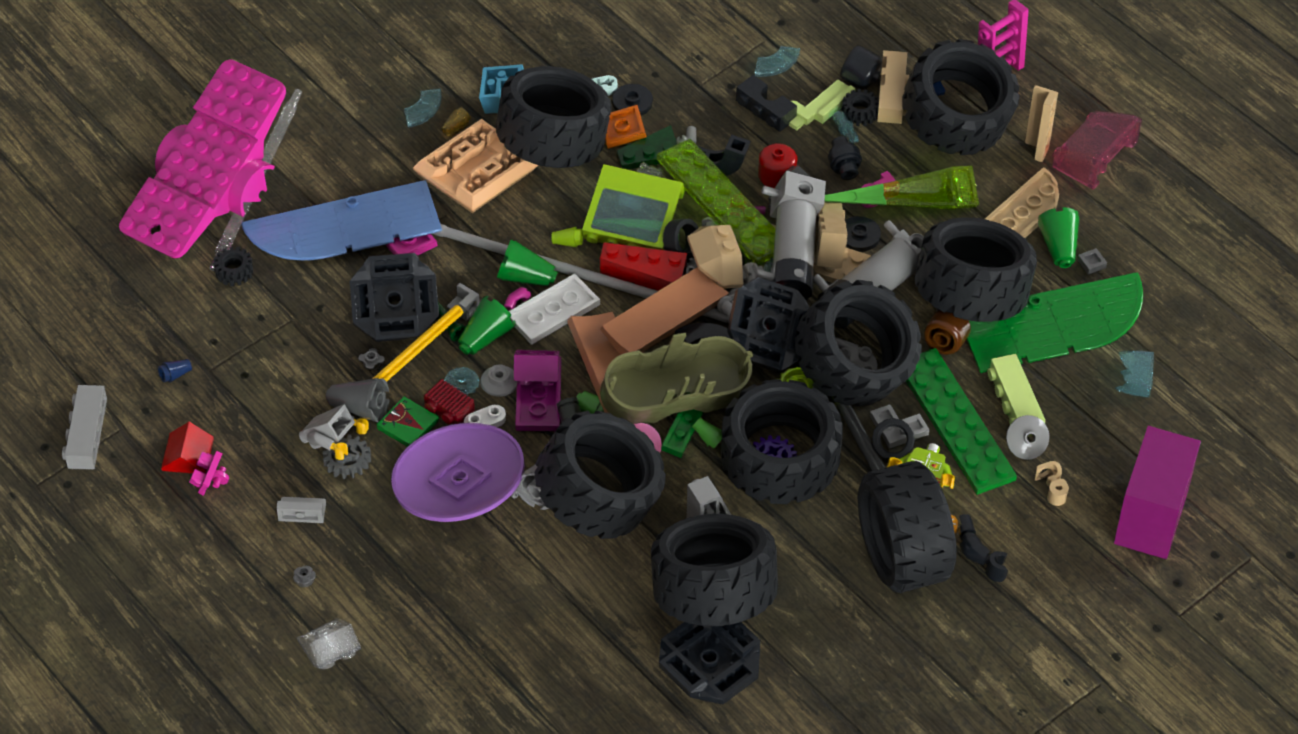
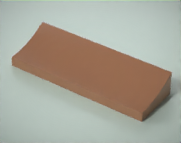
(663, 312)
(593, 346)

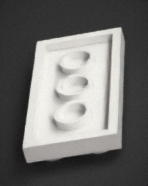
(553, 308)

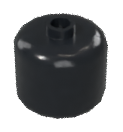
(861, 67)

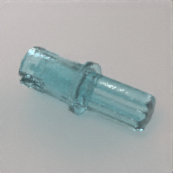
(845, 126)

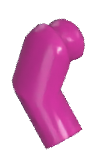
(520, 293)

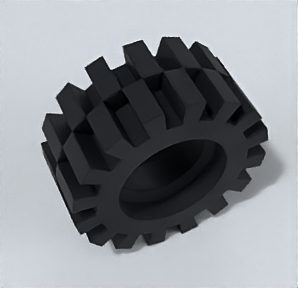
(860, 99)
(233, 257)

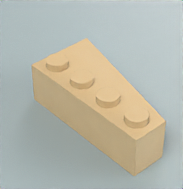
(831, 236)

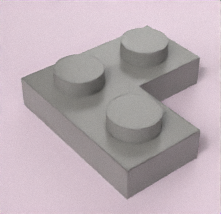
(894, 435)

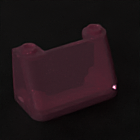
(1095, 145)

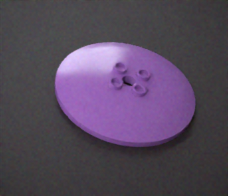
(477, 453)

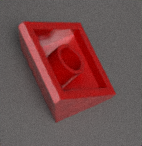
(185, 448)

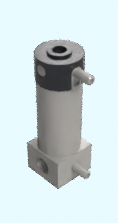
(795, 206)

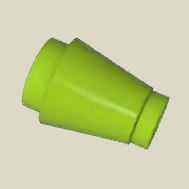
(568, 237)

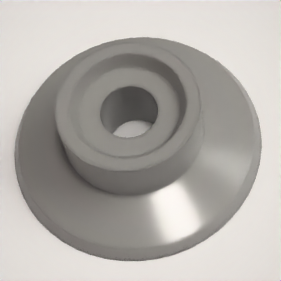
(498, 380)

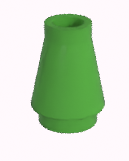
(709, 433)

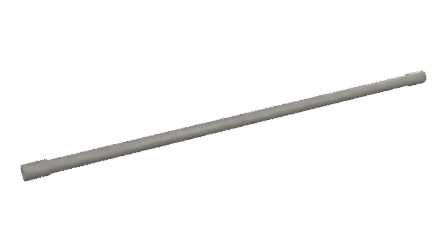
(566, 268)

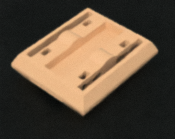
(476, 169)

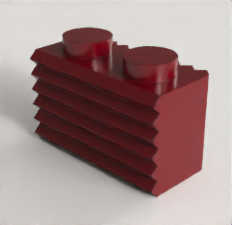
(448, 402)

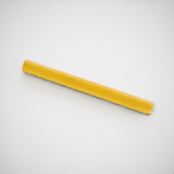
(420, 343)

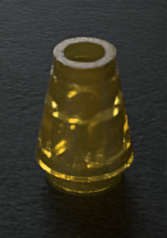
(457, 120)

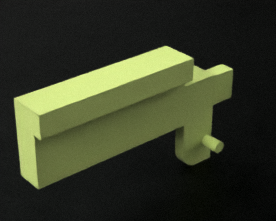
(822, 106)

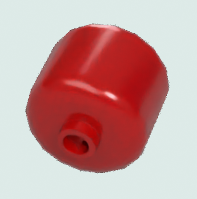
(774, 162)

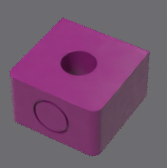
(1157, 492)

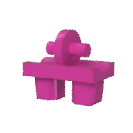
(210, 463)

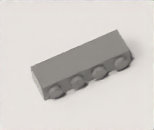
(85, 427)

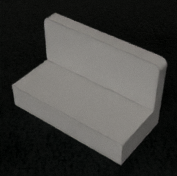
(301, 509)

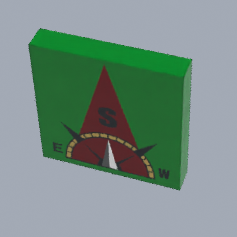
(407, 422)

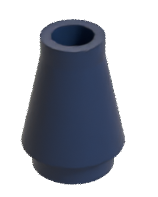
(174, 369)

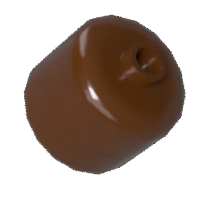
(946, 332)

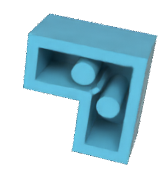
(492, 84)

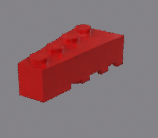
(642, 265)

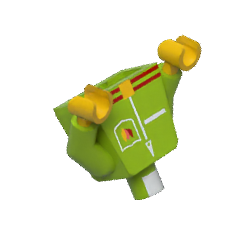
(932, 460)

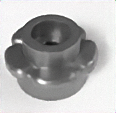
(304, 581)

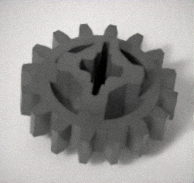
(352, 462)

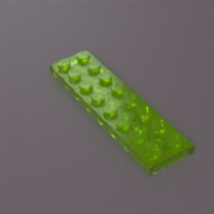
(720, 199)

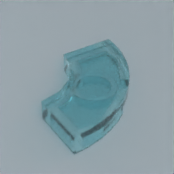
(778, 62)
(424, 108)

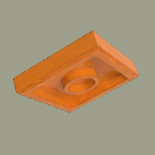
(624, 127)

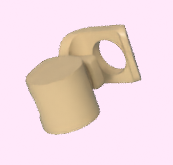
(1057, 487)

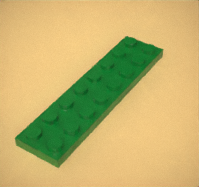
(959, 424)

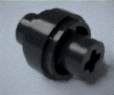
(844, 158)

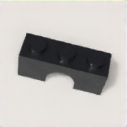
(753, 96)

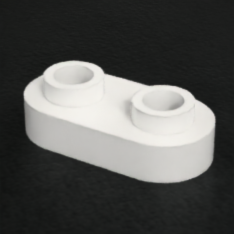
(488, 416)

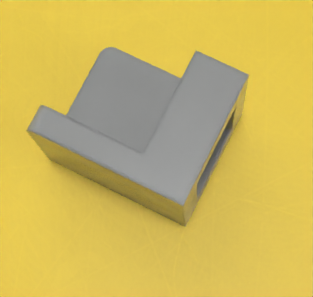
(466, 299)

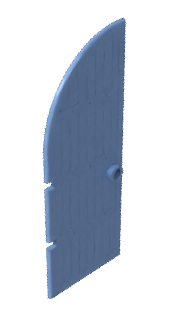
(347, 223)

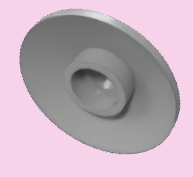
(1017, 437)

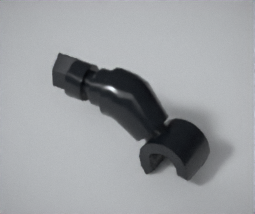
(979, 553)

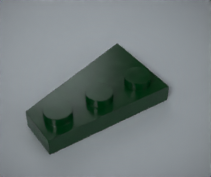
(646, 149)

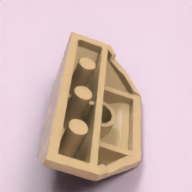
(718, 254)

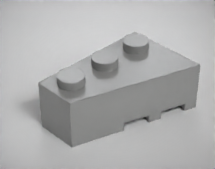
(704, 499)

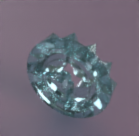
(463, 374)

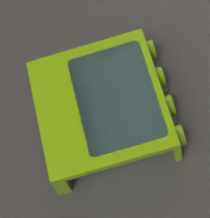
(631, 208)

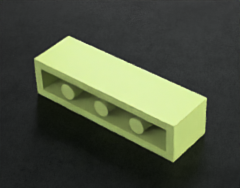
(1013, 388)

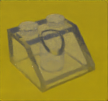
(330, 643)

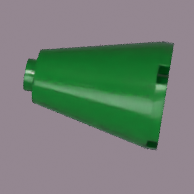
(1060, 234)
(525, 266)
(485, 326)

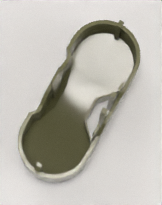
(676, 379)

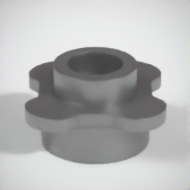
(371, 359)

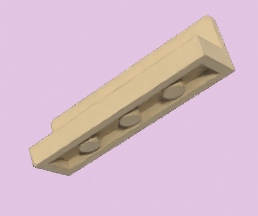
(1041, 120)

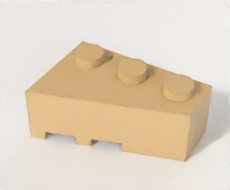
(892, 87)

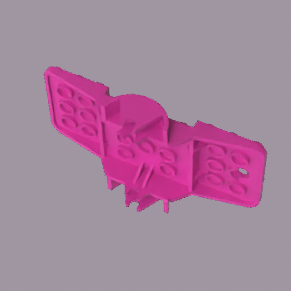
(209, 162)

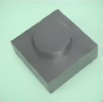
(1092, 261)

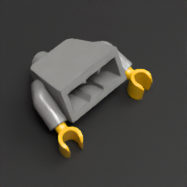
(330, 428)

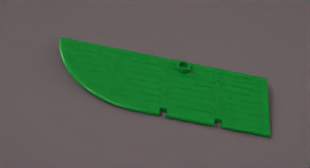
(1061, 319)

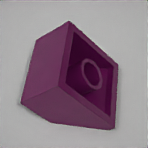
(536, 366)

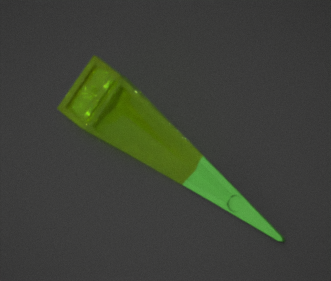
(939, 189)

